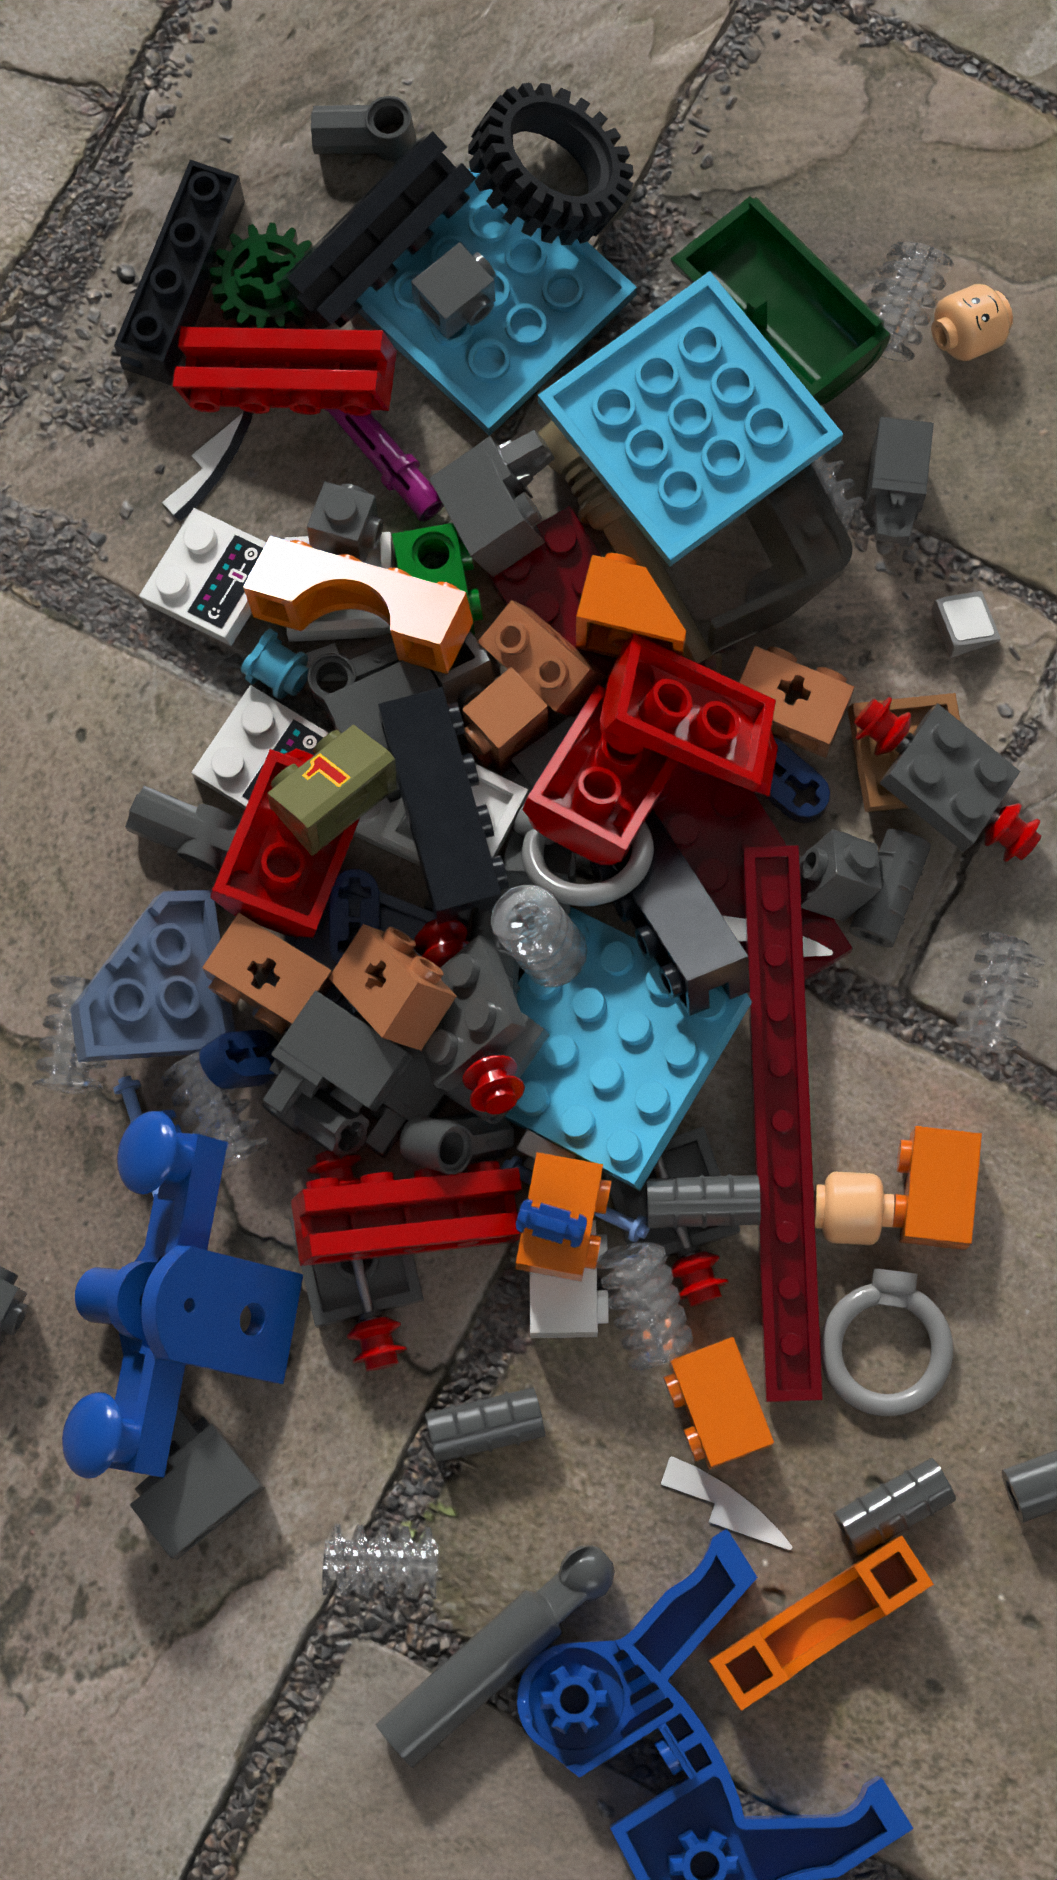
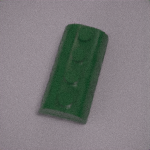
(789, 297)

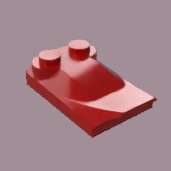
(689, 715)
(594, 794)
(270, 871)

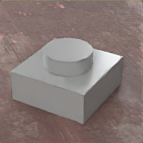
(533, 1143)

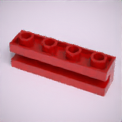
(286, 369)
(406, 1214)

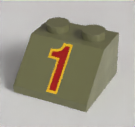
(333, 787)

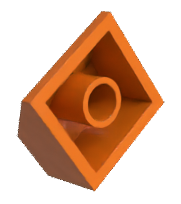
(622, 601)

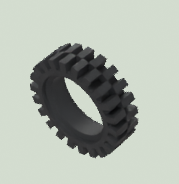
(527, 196)

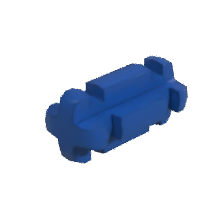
(551, 1223)

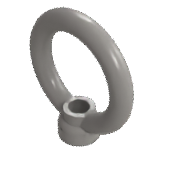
(583, 894)
(894, 1290)

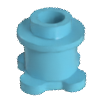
(276, 666)

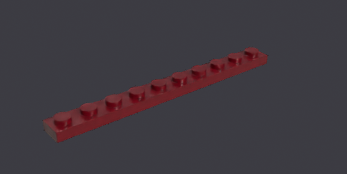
(782, 1124)

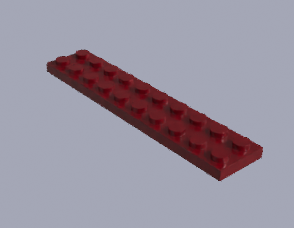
(700, 811)

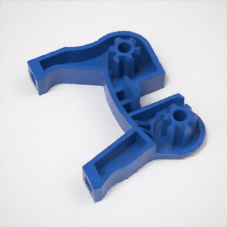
(605, 1695)

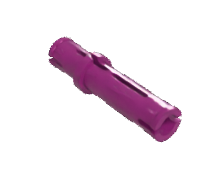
(397, 469)

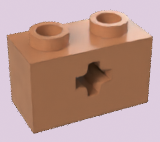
(542, 658)
(822, 702)
(503, 721)
(251, 949)
(393, 986)

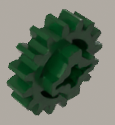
(245, 286)

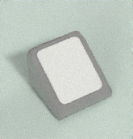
(964, 622)

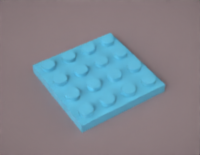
(543, 312)
(690, 418)
(617, 1056)

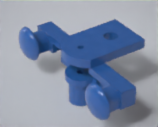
(173, 1306)

